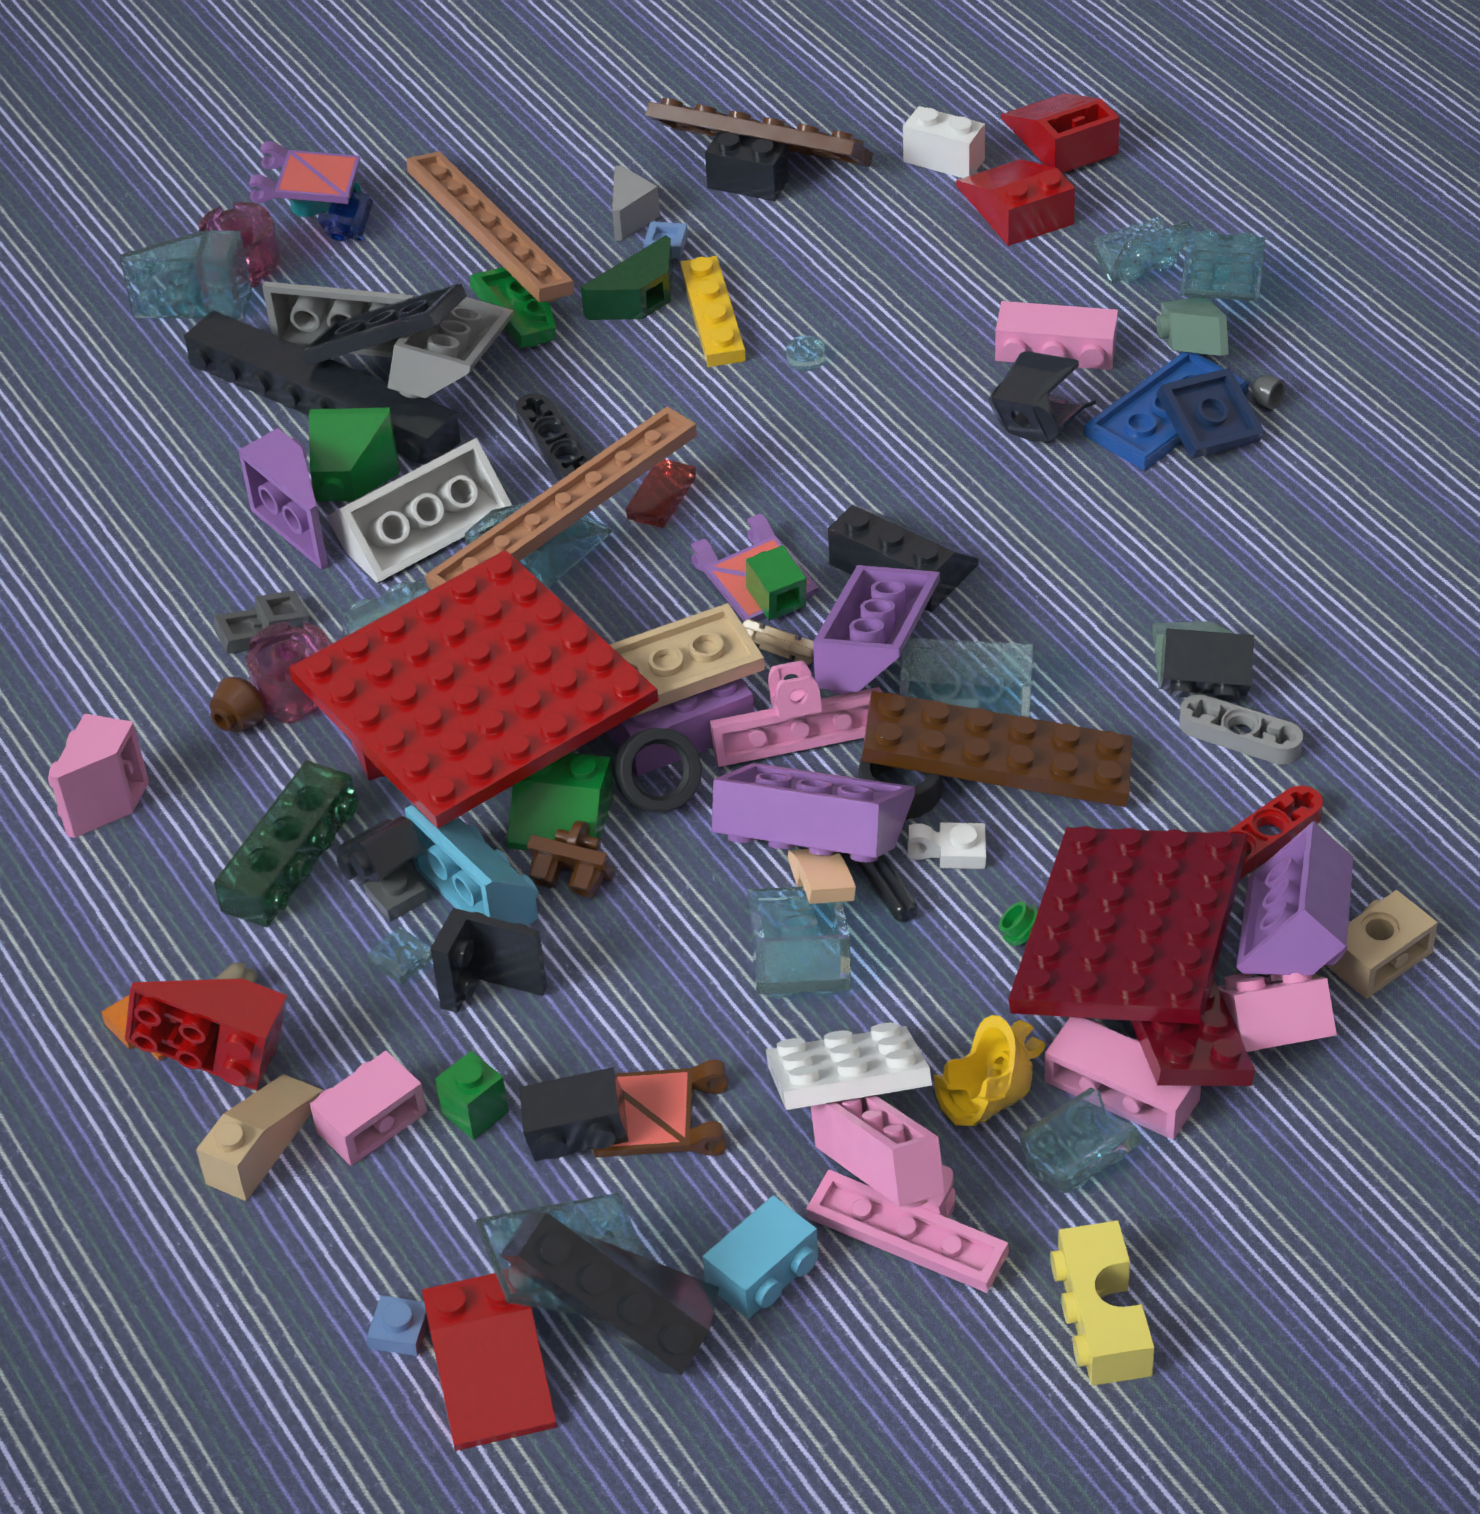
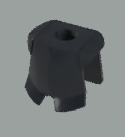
(1028, 391)

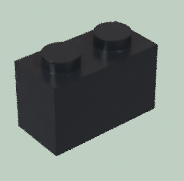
(746, 166)
(1206, 663)
(573, 1114)

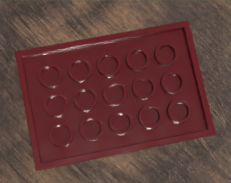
(1130, 925)

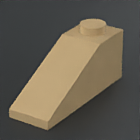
(254, 1135)

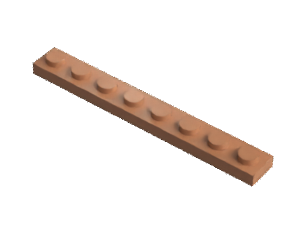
(491, 227)
(574, 494)

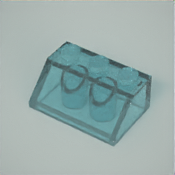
(967, 670)

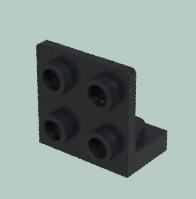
(486, 950)

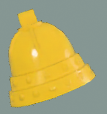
(992, 1073)

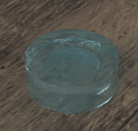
(805, 353)

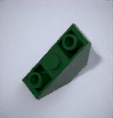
(633, 286)

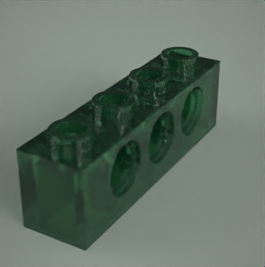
(286, 844)

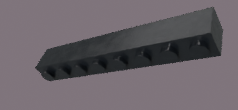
(278, 372)

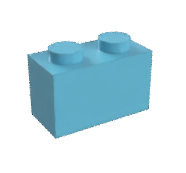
(761, 1257)

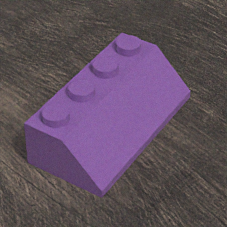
(869, 625)
(810, 810)
(1297, 907)

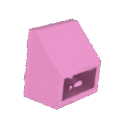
(98, 774)
(1278, 1008)

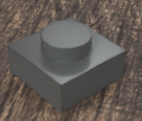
(396, 893)

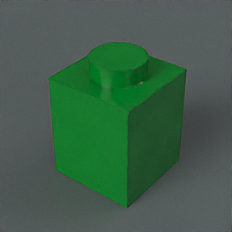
(776, 582)
(472, 1095)

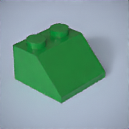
(558, 796)

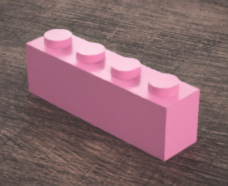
(881, 1148)

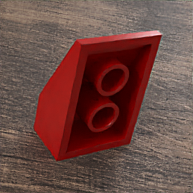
(1021, 199)
(487, 1362)

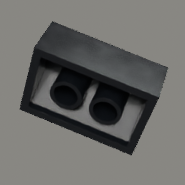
(879, 541)

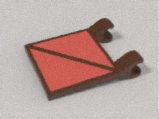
(661, 1111)

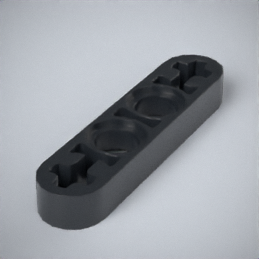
(551, 421)

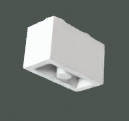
(943, 142)

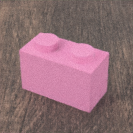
(368, 1107)

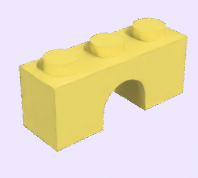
(1110, 1338)

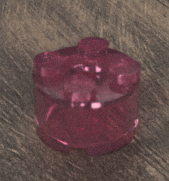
(256, 232)
(269, 662)

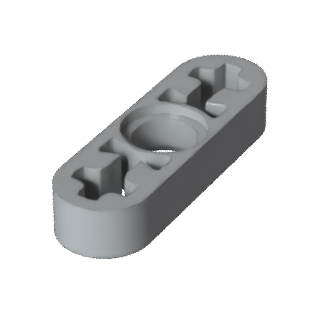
(1273, 729)

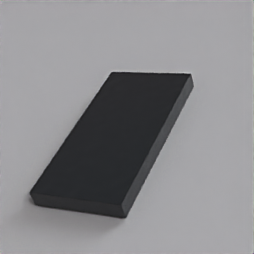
(384, 324)

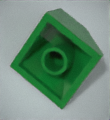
(350, 452)

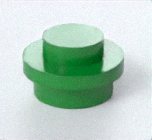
(1018, 923)

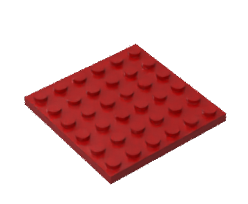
(473, 687)

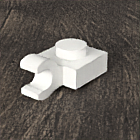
(955, 844)

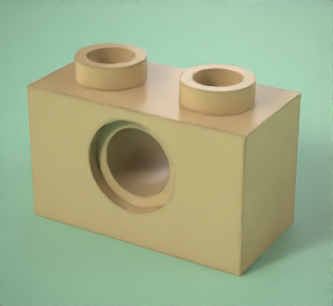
(1385, 943)

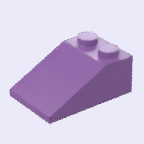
(283, 492)

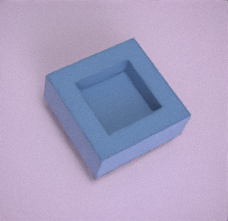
(676, 231)
(398, 1326)

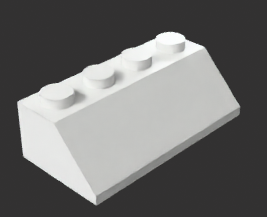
(419, 511)

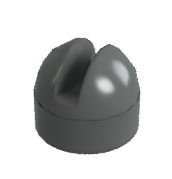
(1268, 391)

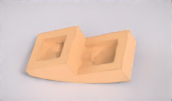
(823, 877)

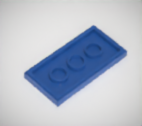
(1137, 422)

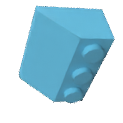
(472, 872)

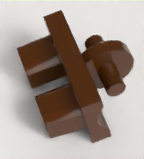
(570, 852)

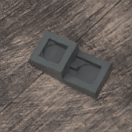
(239, 627)

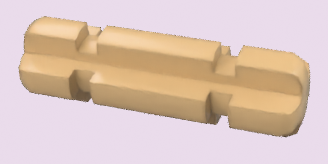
(780, 642)

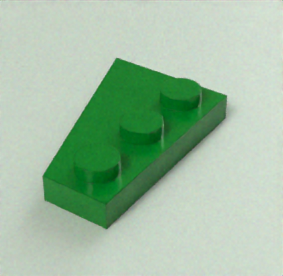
(531, 320)

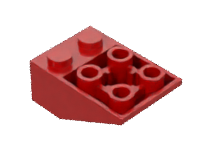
(1067, 130)
(209, 1025)

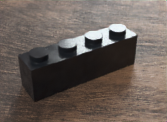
(629, 1297)

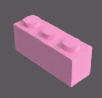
(1057, 331)
(1096, 1057)

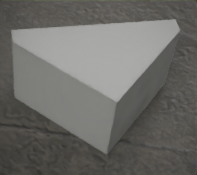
(633, 202)

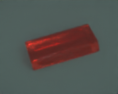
(661, 493)

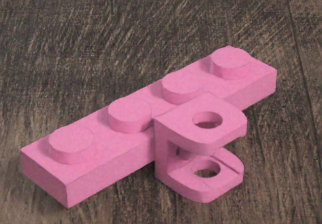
(794, 723)
(916, 1234)

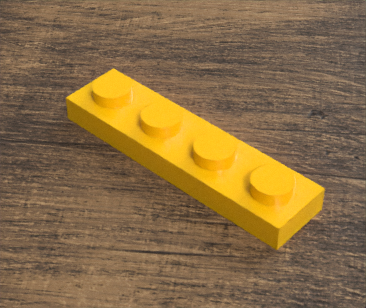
(712, 311)

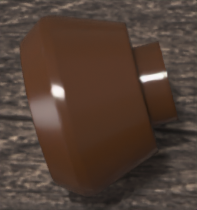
(237, 705)

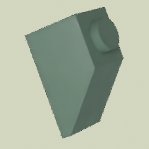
(1193, 326)

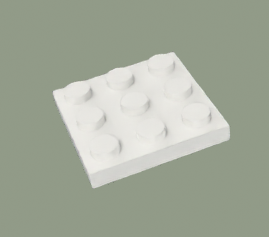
(847, 1066)

